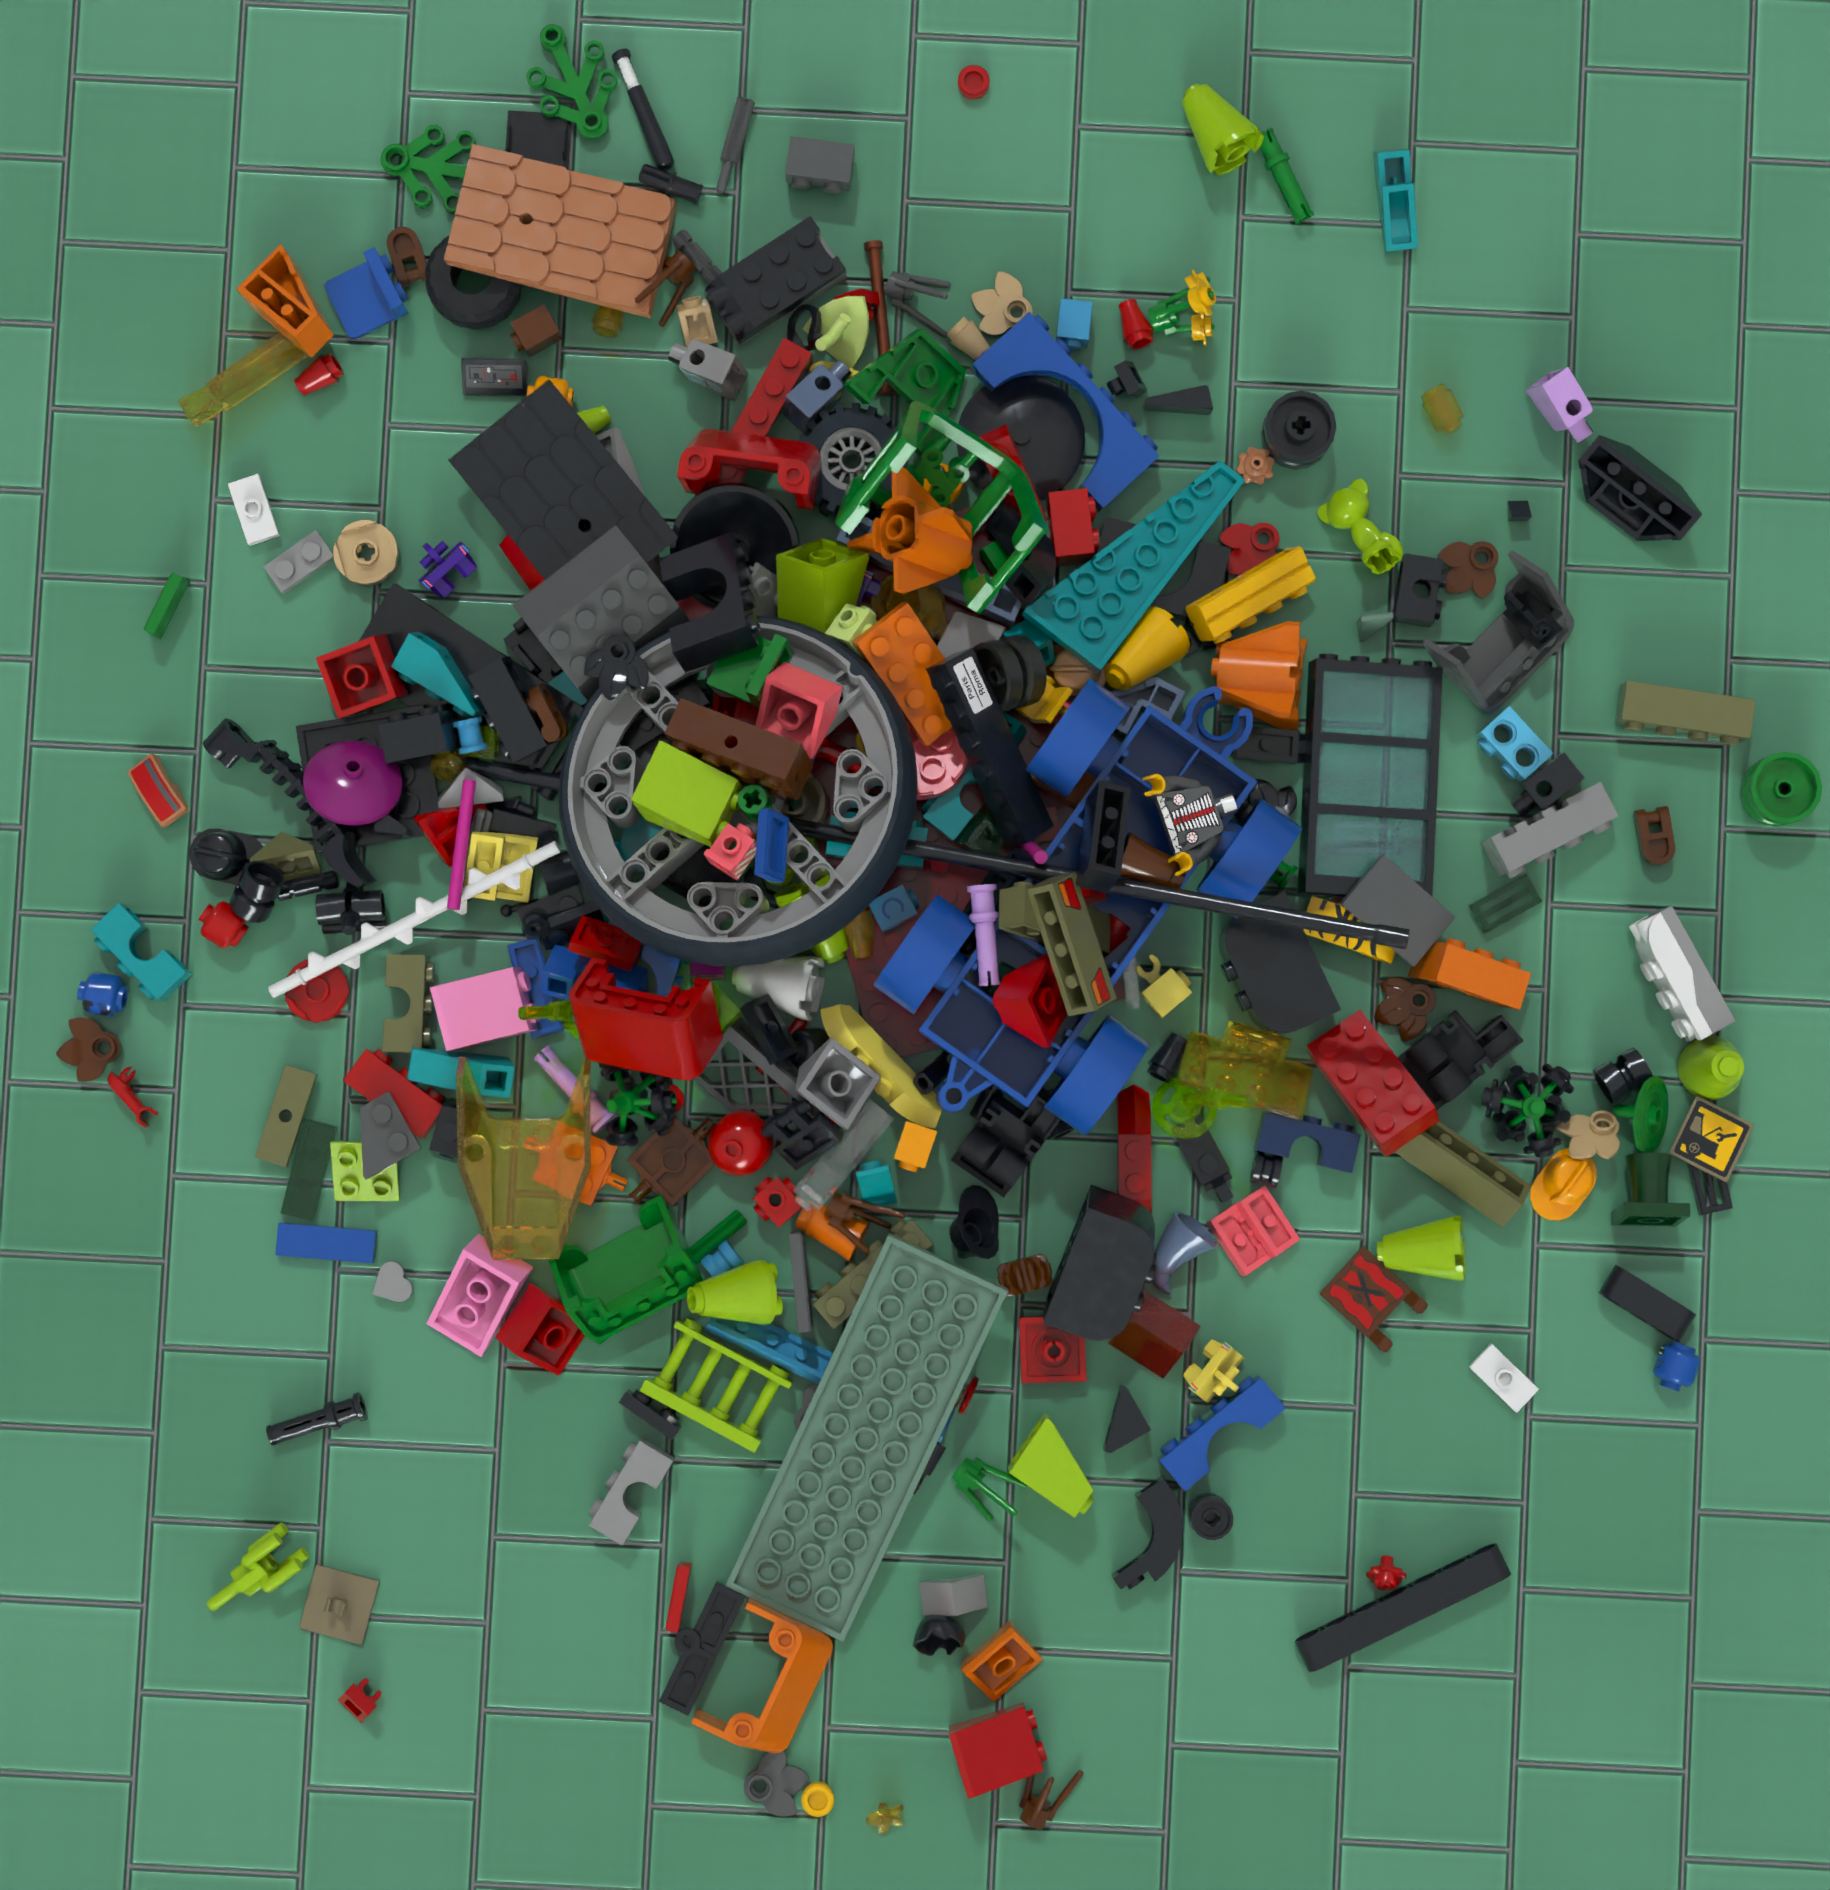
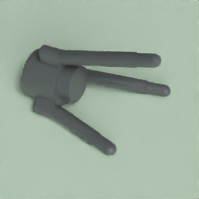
(903, 287)

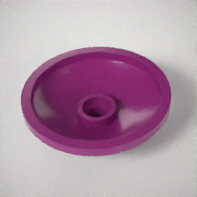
(349, 795)

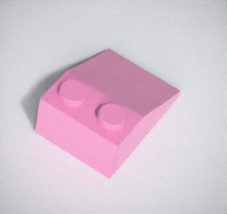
(478, 1296)

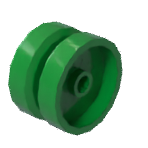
(1798, 795)

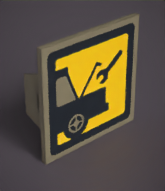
(1711, 1138)

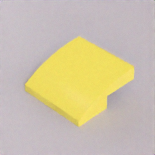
(495, 850)

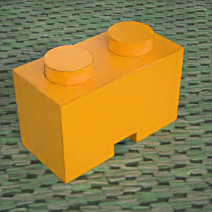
(914, 1146)

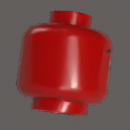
(222, 925)

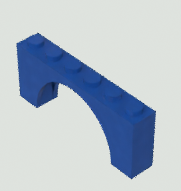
(1033, 351)

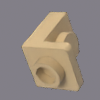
(696, 320)

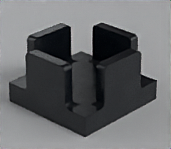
(532, 652)

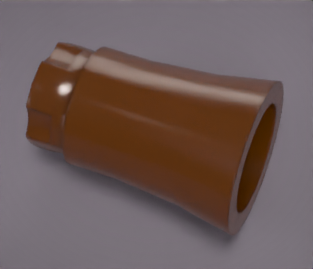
(1148, 864)

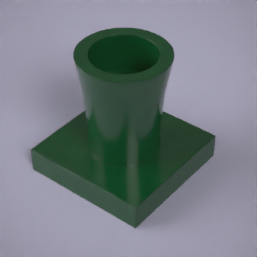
(1649, 1194)

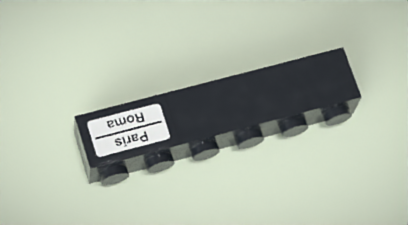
(989, 747)

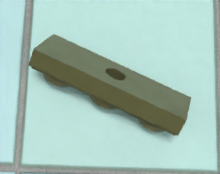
(278, 1135)

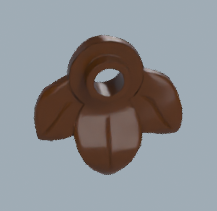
(1466, 571)
(1401, 1009)
(85, 1048)

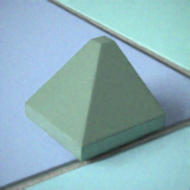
(1371, 623)

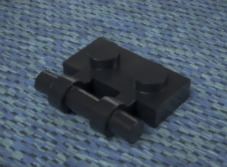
(806, 1141)

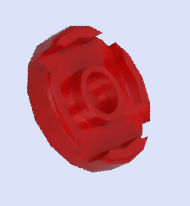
(321, 996)

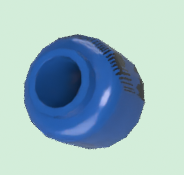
(103, 994)

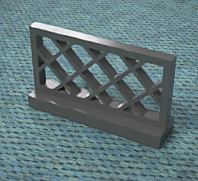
(782, 1072)

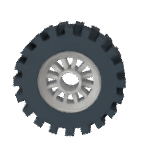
(835, 428)

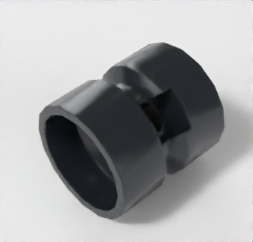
(256, 891)
(1622, 1077)
(1210, 1516)

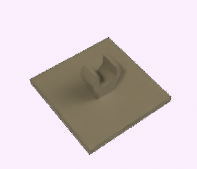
(339, 1604)

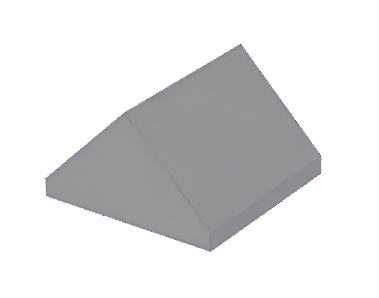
(836, 1082)

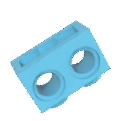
(1519, 738)

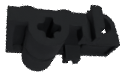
(1452, 1056)
(1005, 1141)

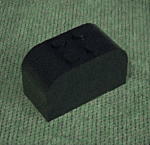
(1275, 973)
(1103, 1267)

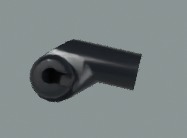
(749, 877)

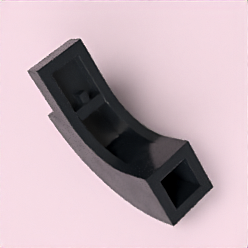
(1165, 1537)

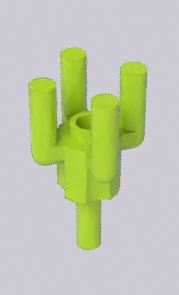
(260, 1569)

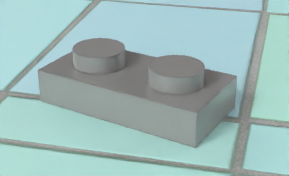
(299, 562)

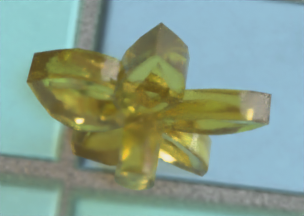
(885, 1817)

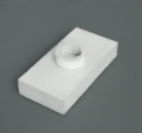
(253, 509)
(1503, 1377)

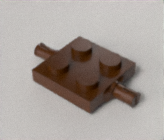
(672, 1161)

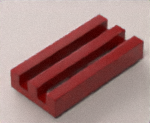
(678, 1596)

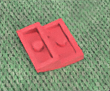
(1253, 1231)

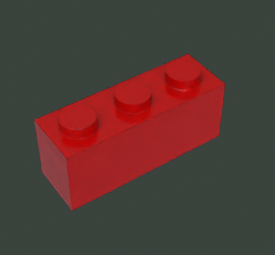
(375, 1076)

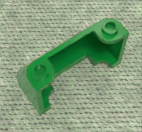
(626, 1275)

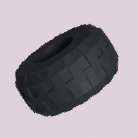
(462, 309)
(694, 871)

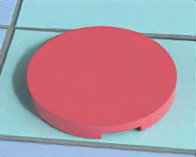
(938, 764)

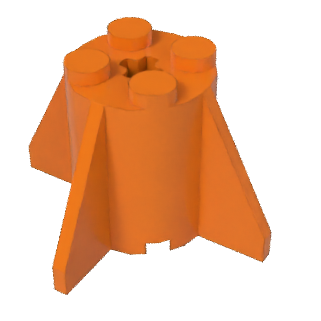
(917, 536)
(1263, 673)

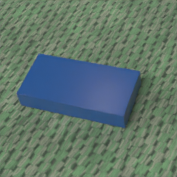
(771, 845)

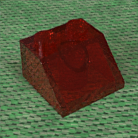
(1156, 1335)

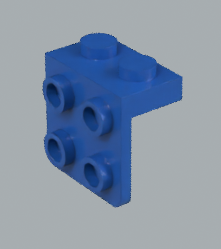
(367, 296)

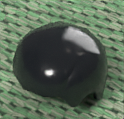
(937, 1633)

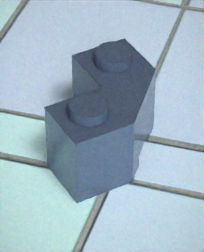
(1152, 692)

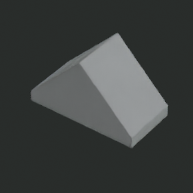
(953, 1595)

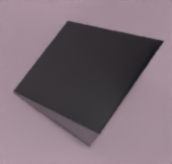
(1518, 511)

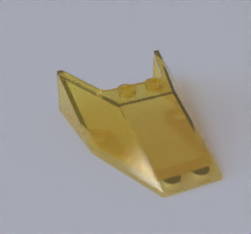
(523, 1171)

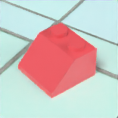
(798, 706)

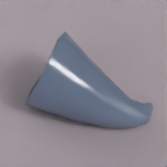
(1180, 1242)

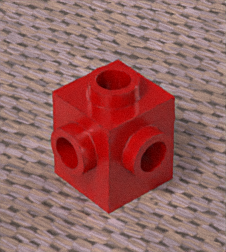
(777, 1213)

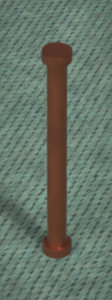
(880, 313)

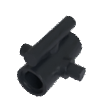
(350, 909)

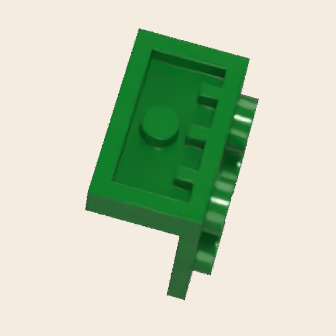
(746, 672)

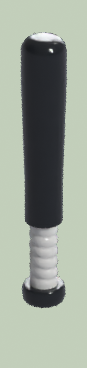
(650, 127)

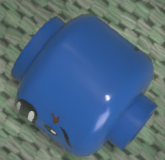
(1676, 1365)

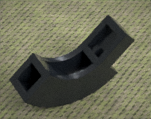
(1037, 567)

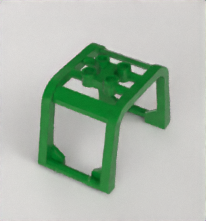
(898, 449)

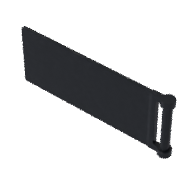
(406, 613)

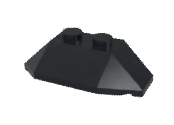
(1635, 492)

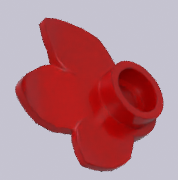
(1245, 548)

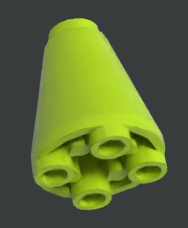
(739, 1294)

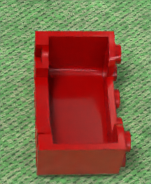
(642, 1029)

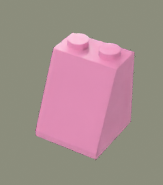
(483, 1008)

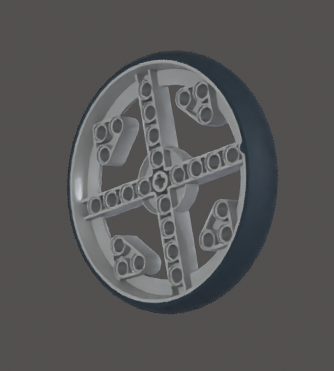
(756, 934)

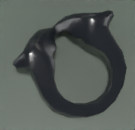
(814, 330)

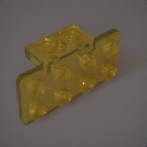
(1247, 1064)

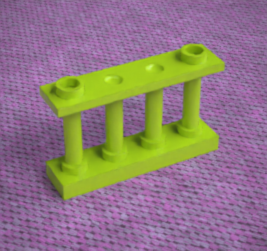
(717, 1417)

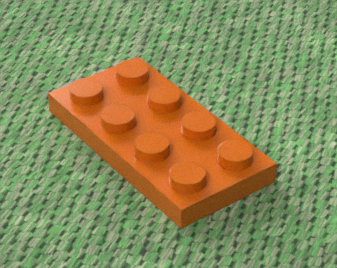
(900, 653)

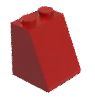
(997, 1749)

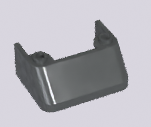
(1502, 655)

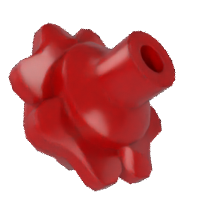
(1386, 1575)

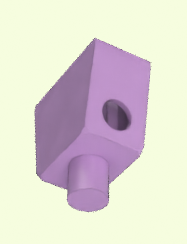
(1554, 394)

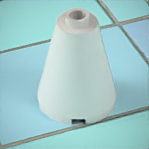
(789, 981)

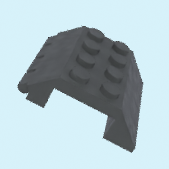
(598, 596)

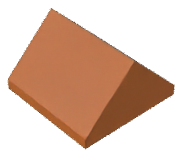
(1000, 1661)

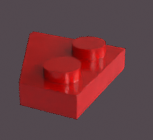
(441, 830)

